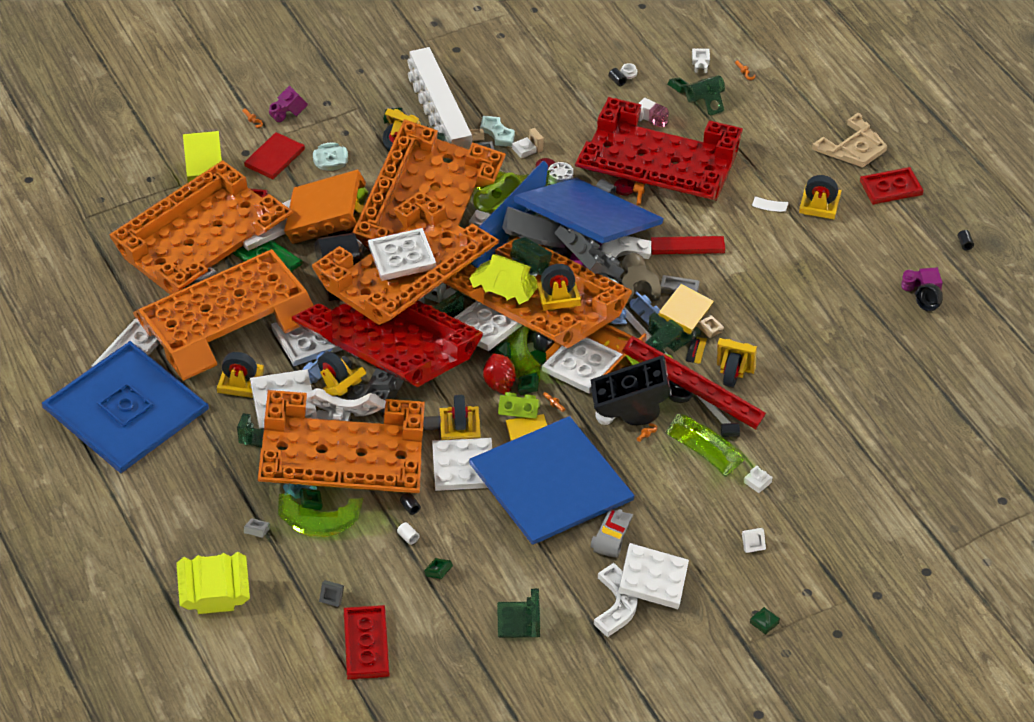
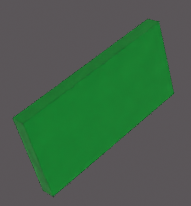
(290, 260)

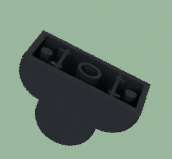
(327, 244)
(632, 392)

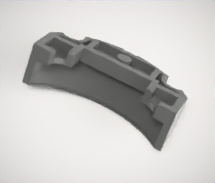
(533, 227)

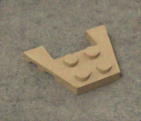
(857, 149)

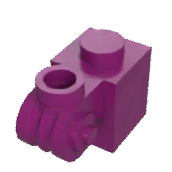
(288, 101)
(917, 278)

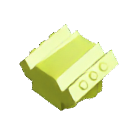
(505, 278)
(213, 582)

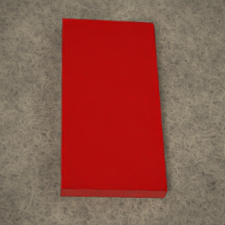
(366, 642)

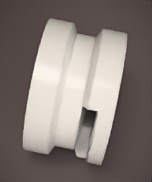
(561, 173)

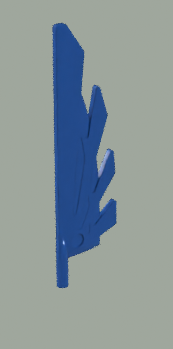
(494, 222)

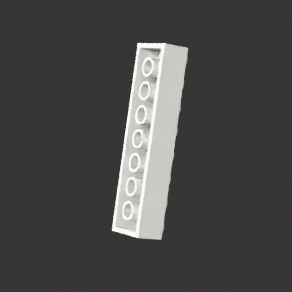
(437, 98)

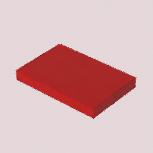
(274, 155)
(891, 185)

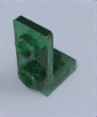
(665, 336)
(247, 433)

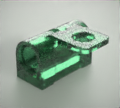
(709, 90)
(531, 254)

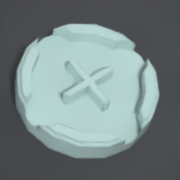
(330, 156)

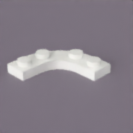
(626, 245)
(360, 407)
(624, 607)

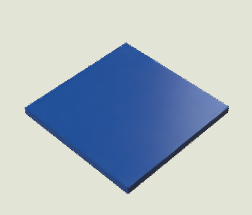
(588, 210)
(125, 406)
(551, 480)

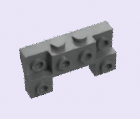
(589, 252)
(381, 384)

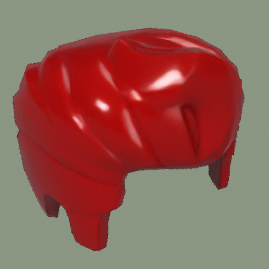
(499, 373)

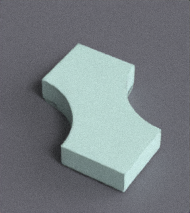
(500, 134)

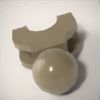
(639, 278)

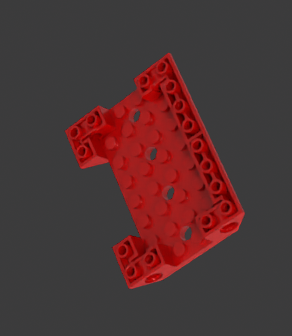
(695, 159)
(410, 346)

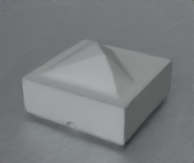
(257, 527)

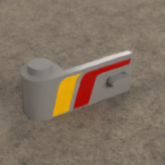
(611, 533)

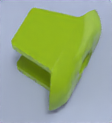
(486, 202)

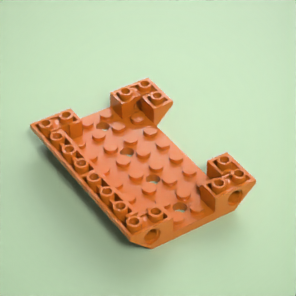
(417, 165)
(192, 218)
(395, 295)
(600, 302)
(187, 342)
(340, 465)

